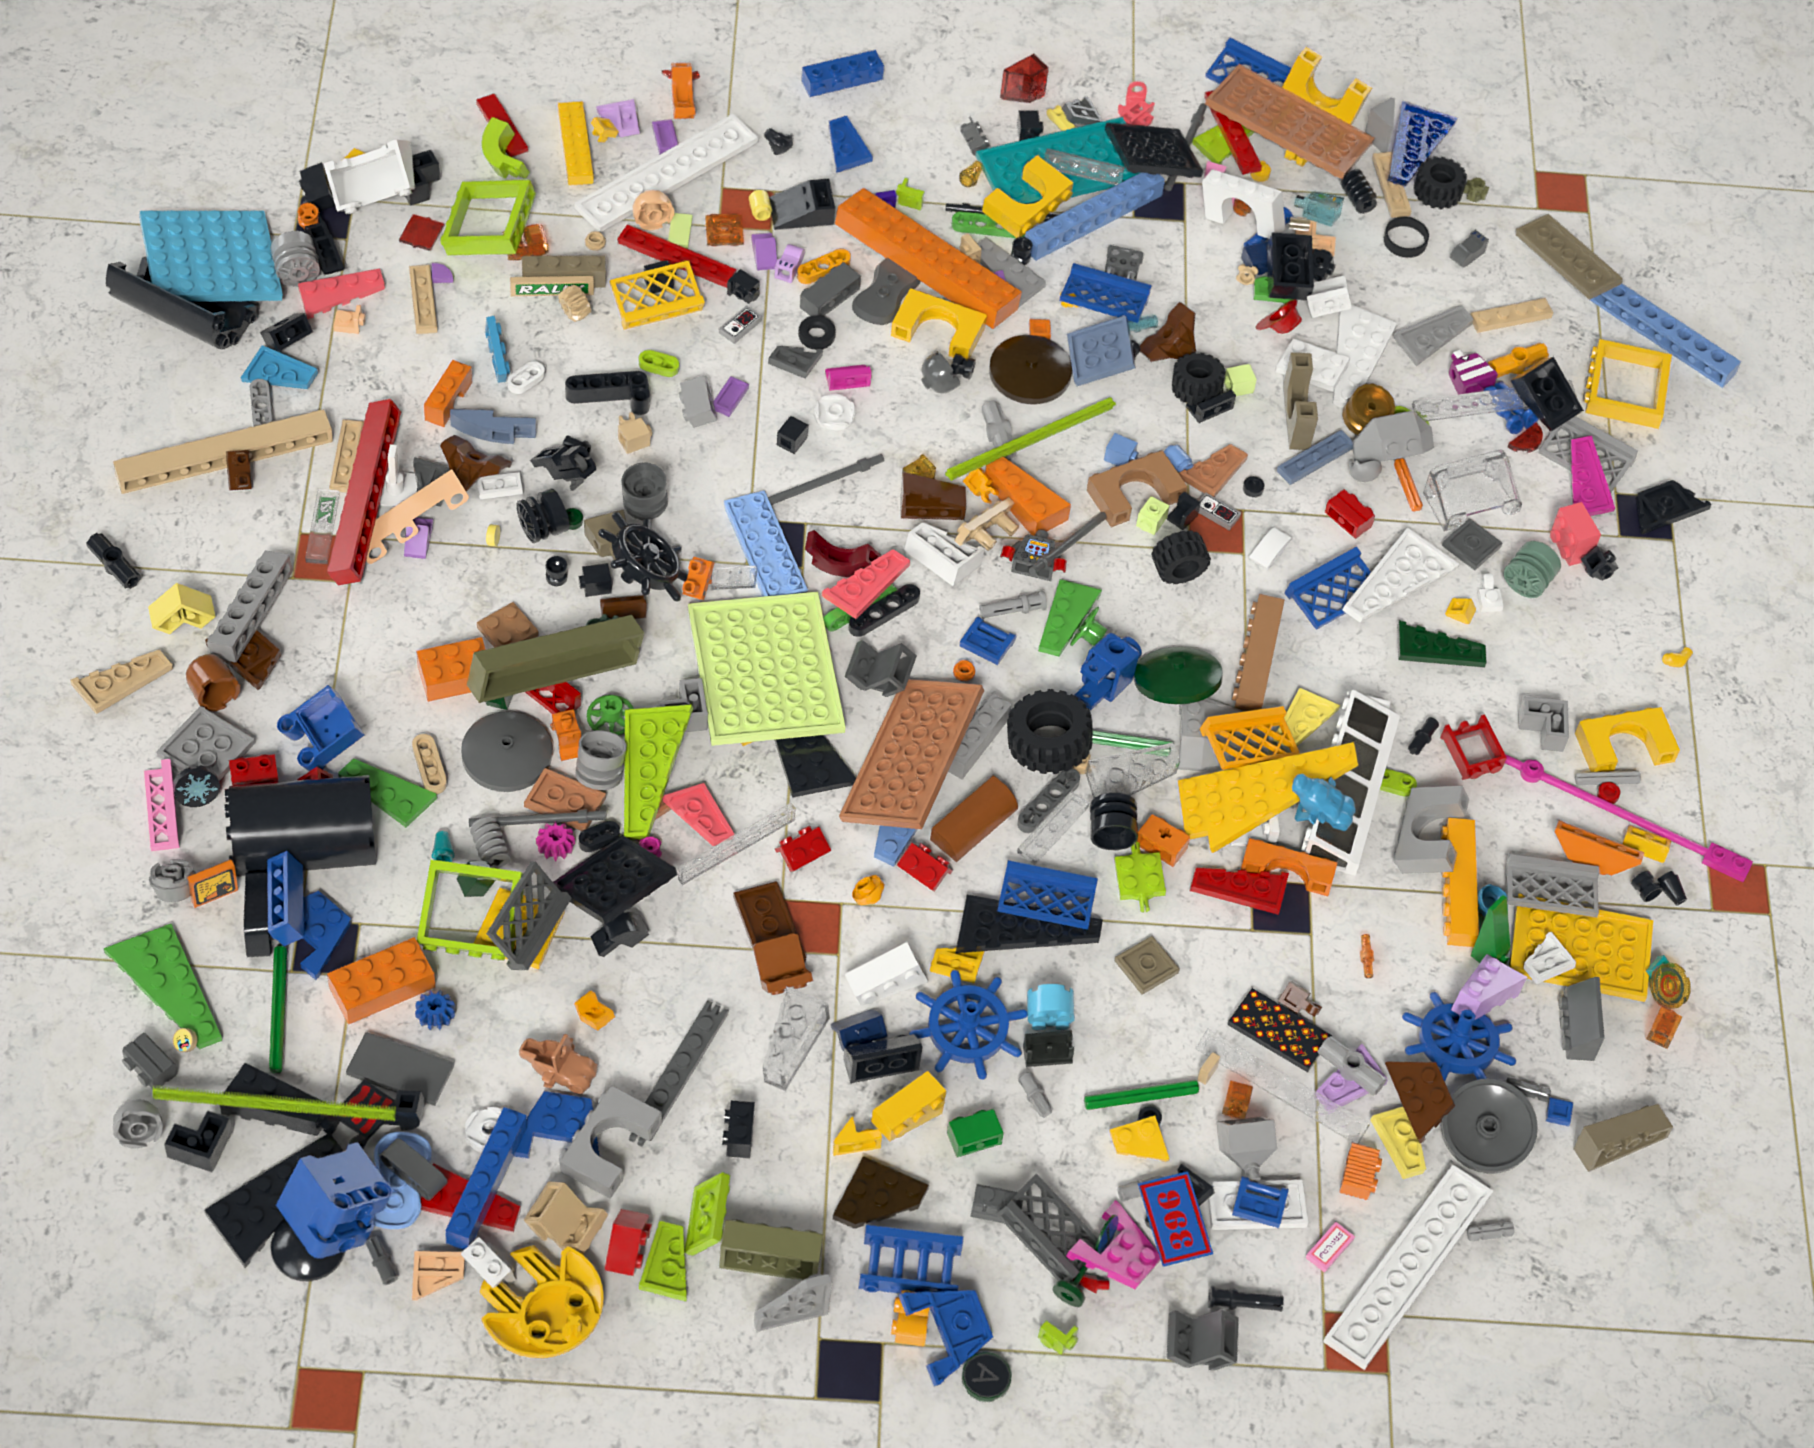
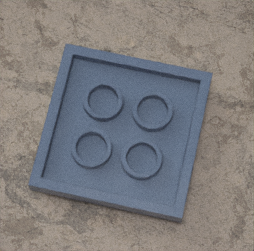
(1101, 351)

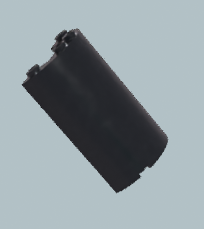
(209, 321)
(315, 820)

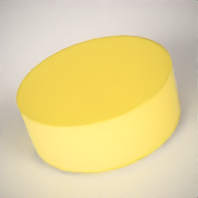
(493, 535)

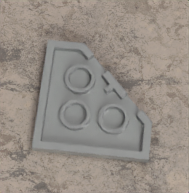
(800, 1303)

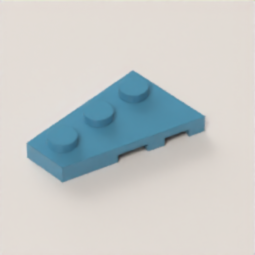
(492, 332)
(279, 370)

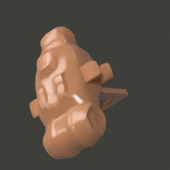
(559, 1063)

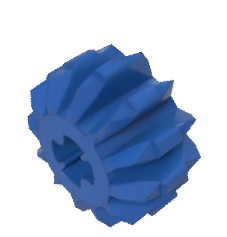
(435, 1010)

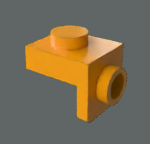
(592, 1011)

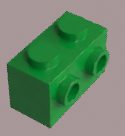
(975, 1132)

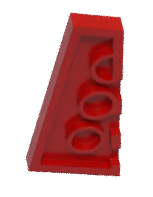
(1253, 890)
(501, 1214)

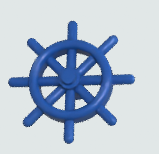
(968, 1024)
(1459, 1039)

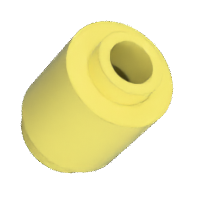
(760, 205)

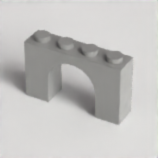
(1422, 808)
(613, 1110)

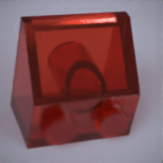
(1025, 80)

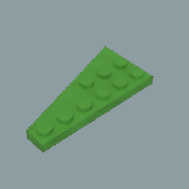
(165, 976)

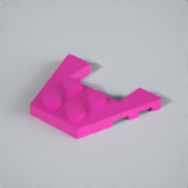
(1128, 1256)

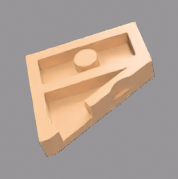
(435, 1271)

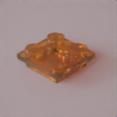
(718, 236)

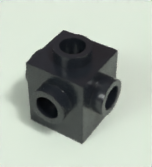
(1322, 264)
(1600, 563)

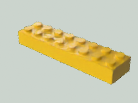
(575, 143)

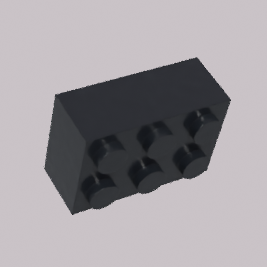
(1290, 266)

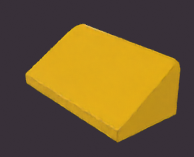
(1652, 845)

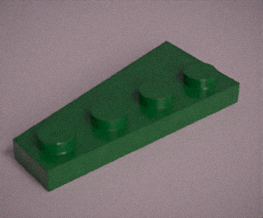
(1424, 646)

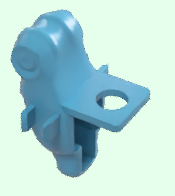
(1322, 802)

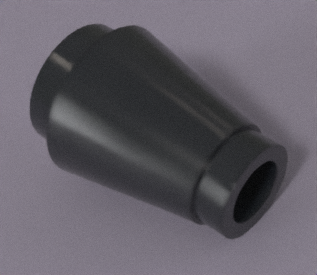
(1672, 887)

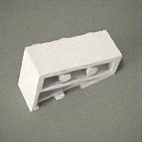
(942, 553)
(886, 975)

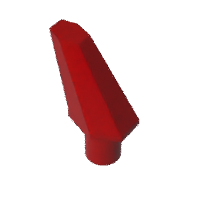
(1093, 1284)

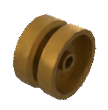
(1367, 403)

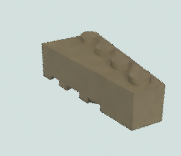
(1621, 1136)

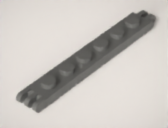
(684, 1062)

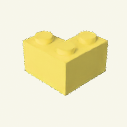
(181, 606)

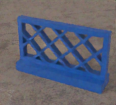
(1246, 55)
(1105, 284)
(1320, 577)
(1049, 881)

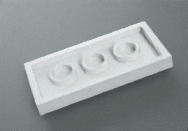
(1223, 1201)

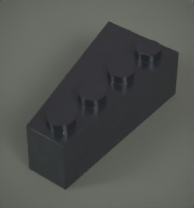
(255, 1081)

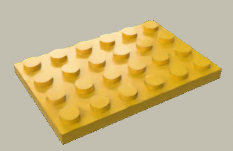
(1603, 946)

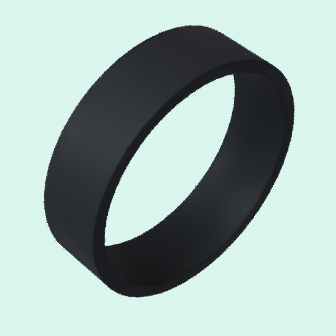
(1407, 222)

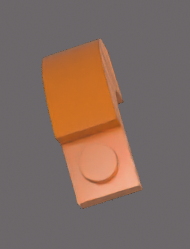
(682, 91)

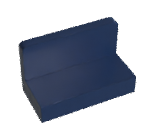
(860, 1028)

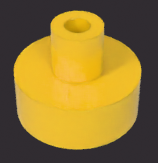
(1263, 175)

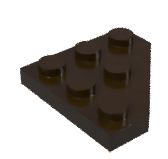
(878, 1194)

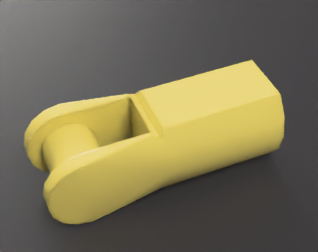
(1058, 117)

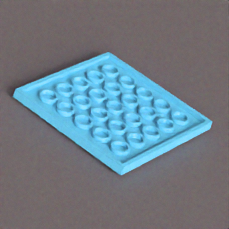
(211, 255)

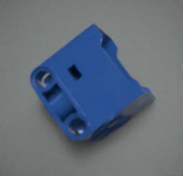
(331, 1214)

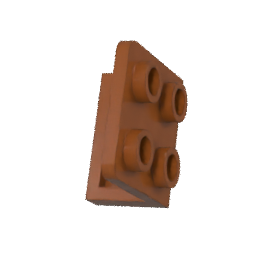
(781, 964)

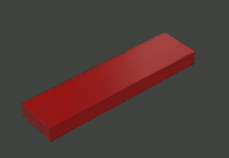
(491, 107)

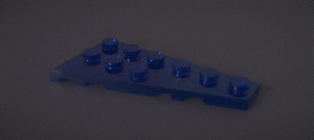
(1416, 138)

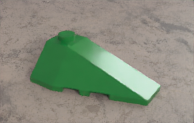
(1494, 933)

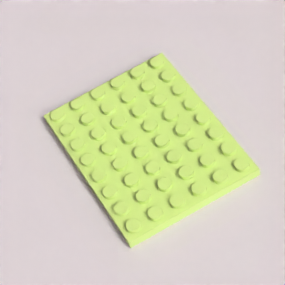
(765, 668)

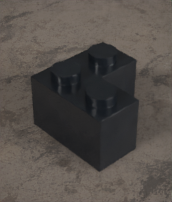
(425, 172)
(199, 1147)

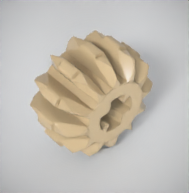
(574, 303)

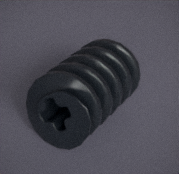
(1359, 191)

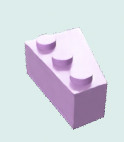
(1488, 987)

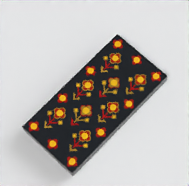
(1278, 1029)

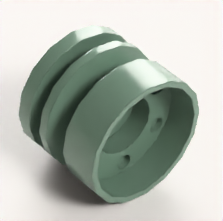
(1532, 569)

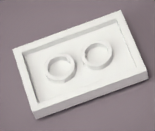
(1327, 365)

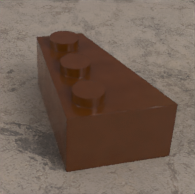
(931, 499)

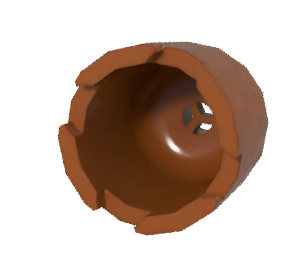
(211, 682)

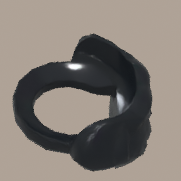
(778, 141)

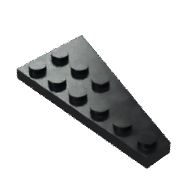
(991, 930)

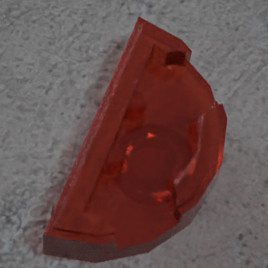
(1528, 440)

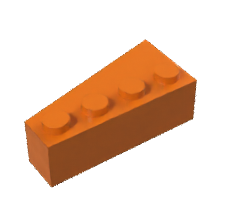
(1034, 503)

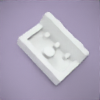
(486, 1262)

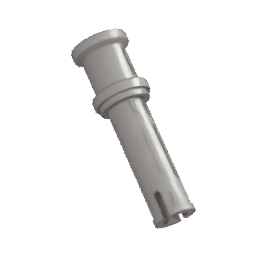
(1023, 604)

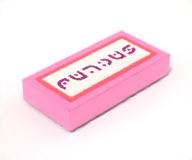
(1330, 1247)

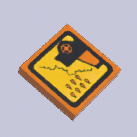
(212, 883)

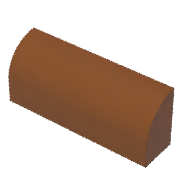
(974, 819)

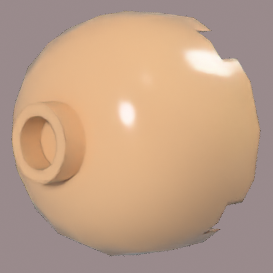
(652, 209)

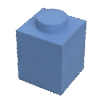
(1120, 450)

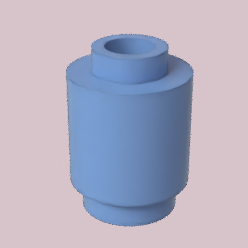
(1178, 458)

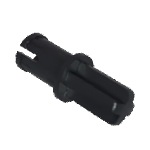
(1423, 736)

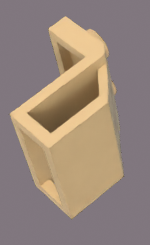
(564, 1218)

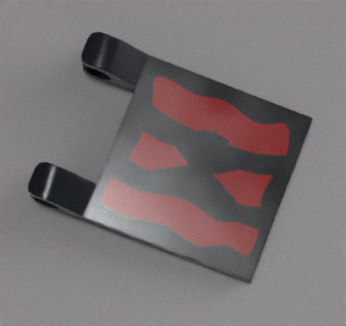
(366, 1128)

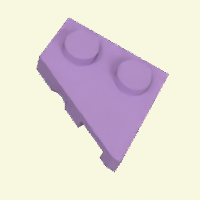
(622, 115)

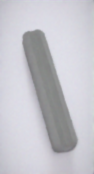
(1615, 777)

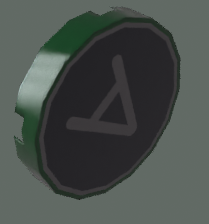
(986, 1377)

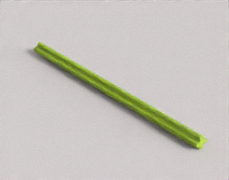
(1030, 438)
(273, 1104)

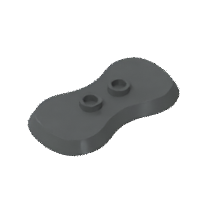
(883, 297)

